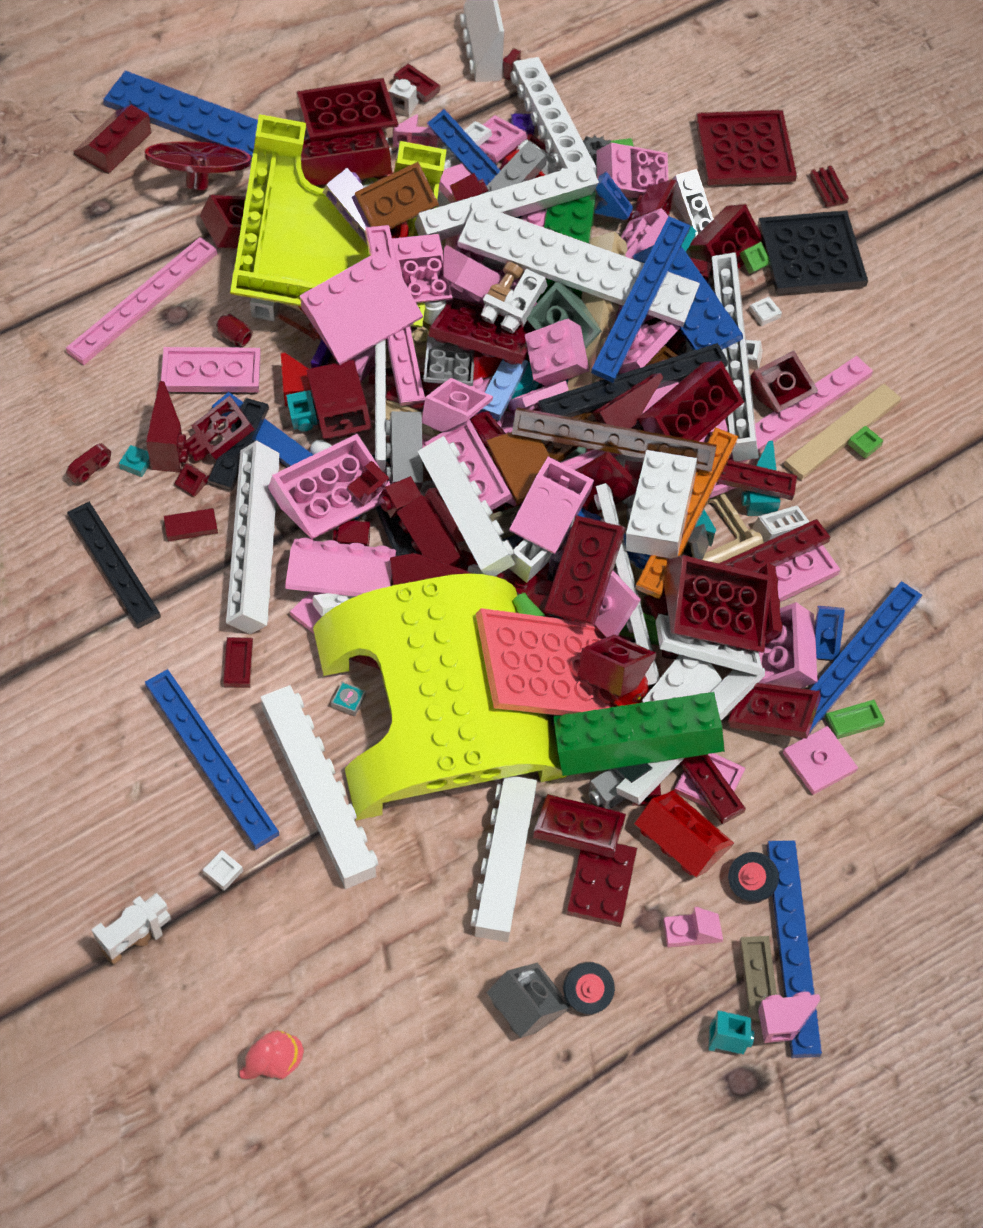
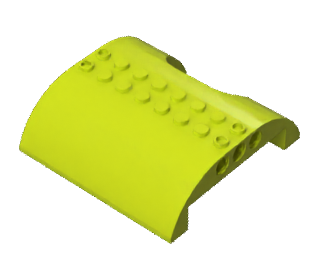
(291, 229)
(436, 691)

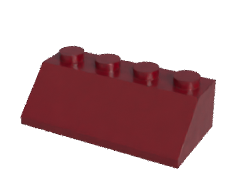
(694, 404)

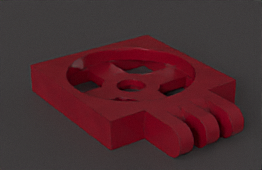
(198, 443)

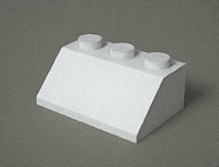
(684, 678)

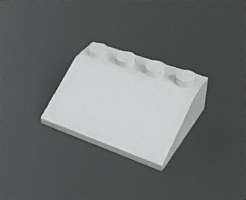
(484, 38)

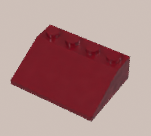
(346, 109)
(361, 153)
(717, 602)

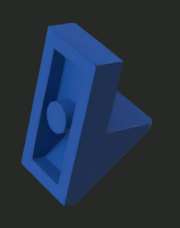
(614, 201)
(828, 631)

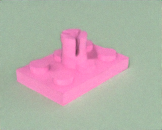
(647, 344)

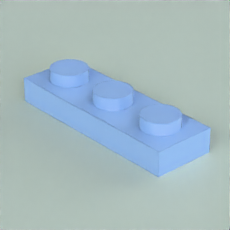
(503, 387)

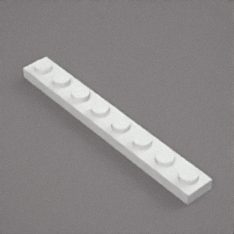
(636, 622)

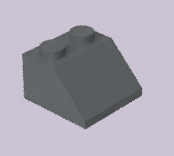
(528, 999)

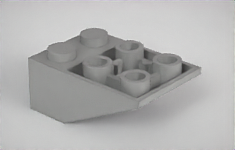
(447, 362)

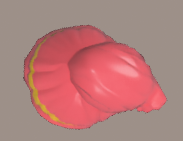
(273, 1056)

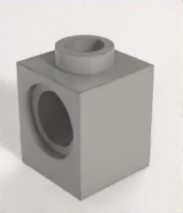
(603, 790)

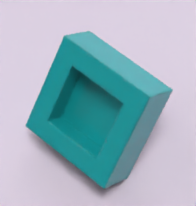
(135, 461)

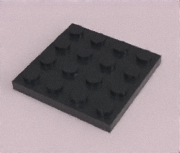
(812, 252)

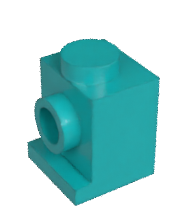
(302, 410)
(730, 1032)

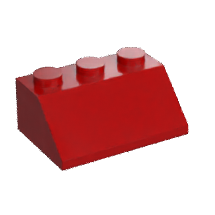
(683, 833)

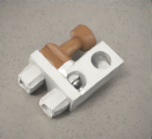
(512, 304)
(135, 927)

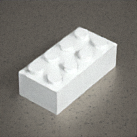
(661, 504)

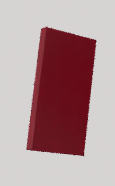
(584, 570)

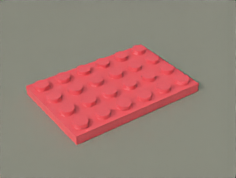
(536, 663)

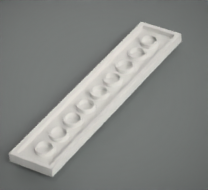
(571, 262)

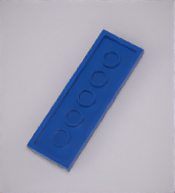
(707, 319)

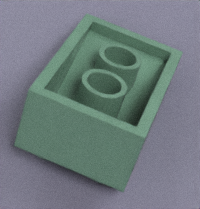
(563, 304)

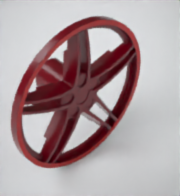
(199, 163)

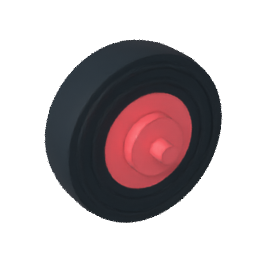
(753, 877)
(588, 987)

